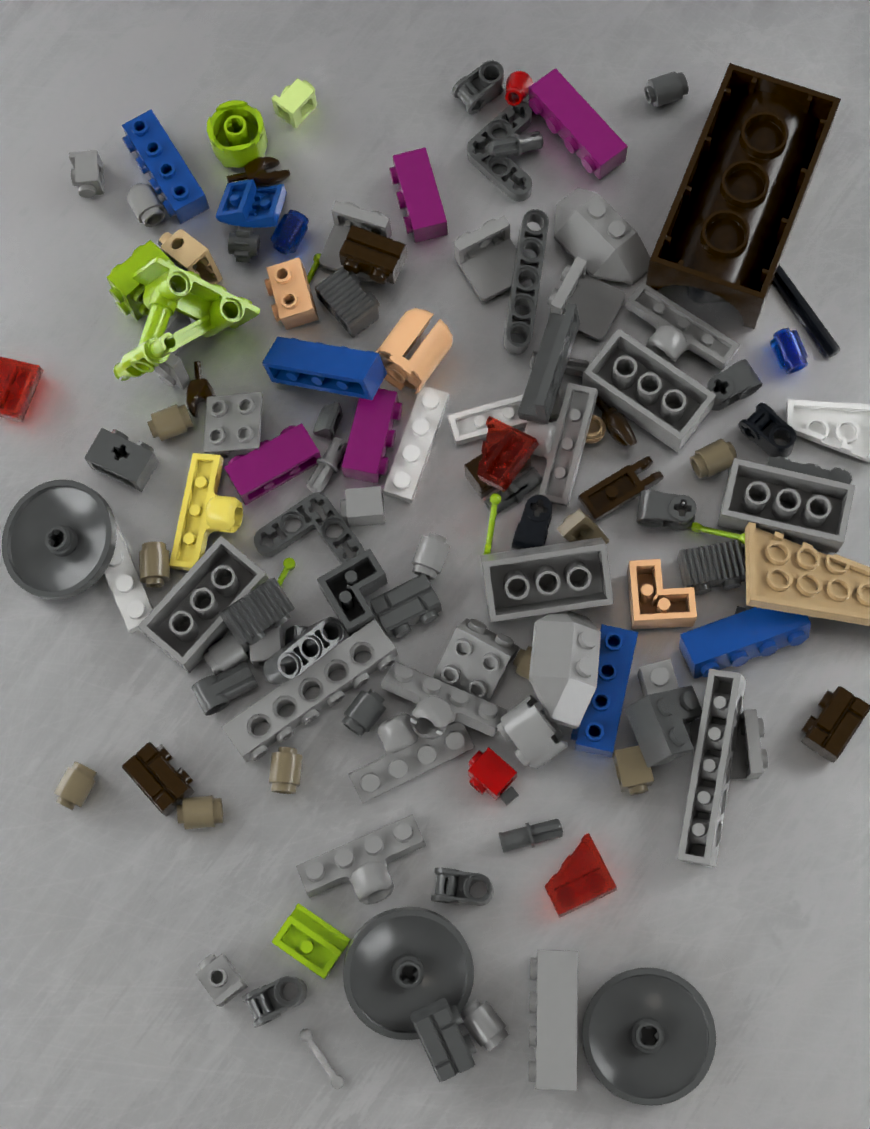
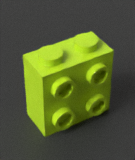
(127, 291)

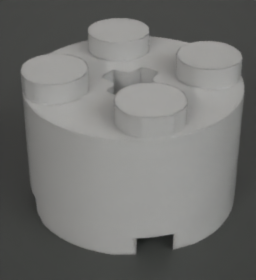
(531, 733)

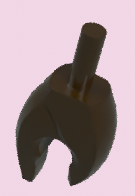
(257, 170)
(198, 390)
(616, 424)

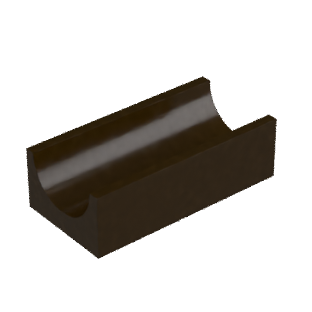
(743, 189)

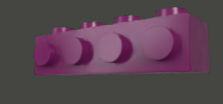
(577, 124)

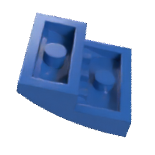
(251, 206)

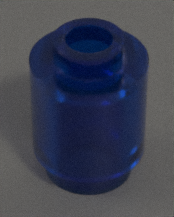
(290, 232)
(789, 350)

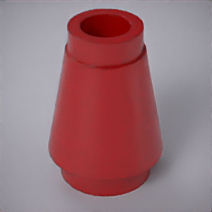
(517, 87)

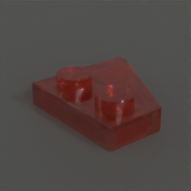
(17, 387)
(504, 454)
(580, 879)

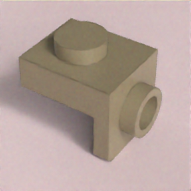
(580, 527)

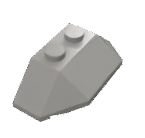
(598, 234)
(565, 665)

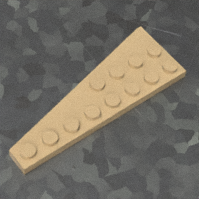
(804, 581)

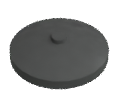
(59, 539)
(404, 964)
(648, 1036)

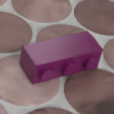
(418, 195)
(371, 436)
(273, 463)

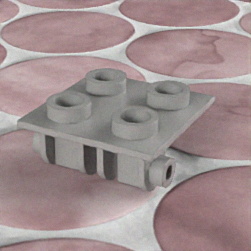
(233, 423)

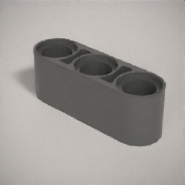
(292, 655)

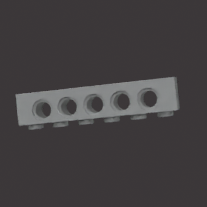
(267, 709)
(712, 768)

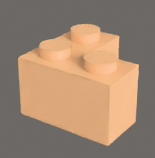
(651, 604)

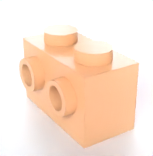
(291, 294)

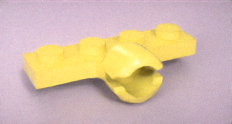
(203, 511)

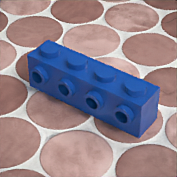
(165, 166)
(325, 367)
(741, 638)
(601, 720)

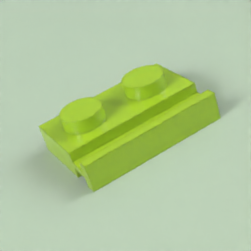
(311, 941)

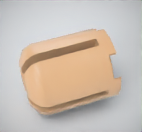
(416, 370)

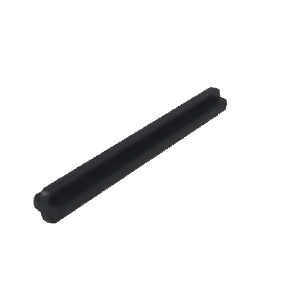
(805, 314)

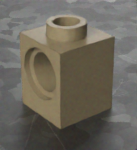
(632, 770)

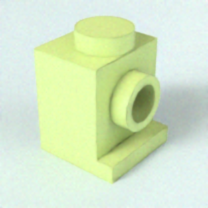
(295, 102)

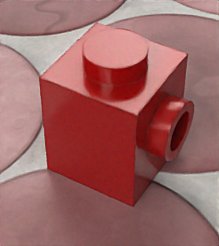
(490, 773)

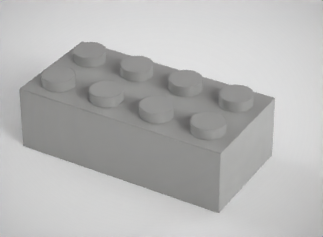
(648, 390)
(787, 502)
(547, 579)
(189, 615)
(556, 1020)

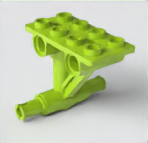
(182, 291)

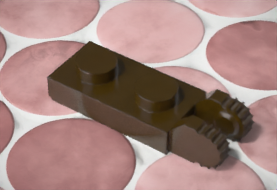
(618, 489)

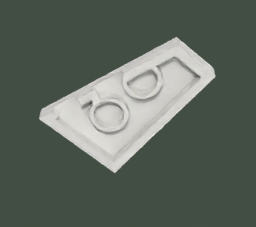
(833, 425)

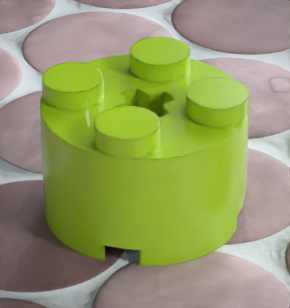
(237, 134)

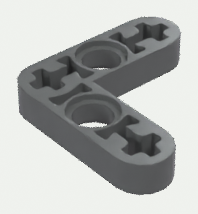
(485, 162)
(308, 522)

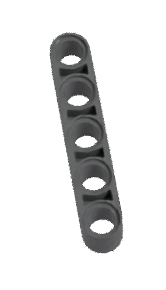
(526, 268)

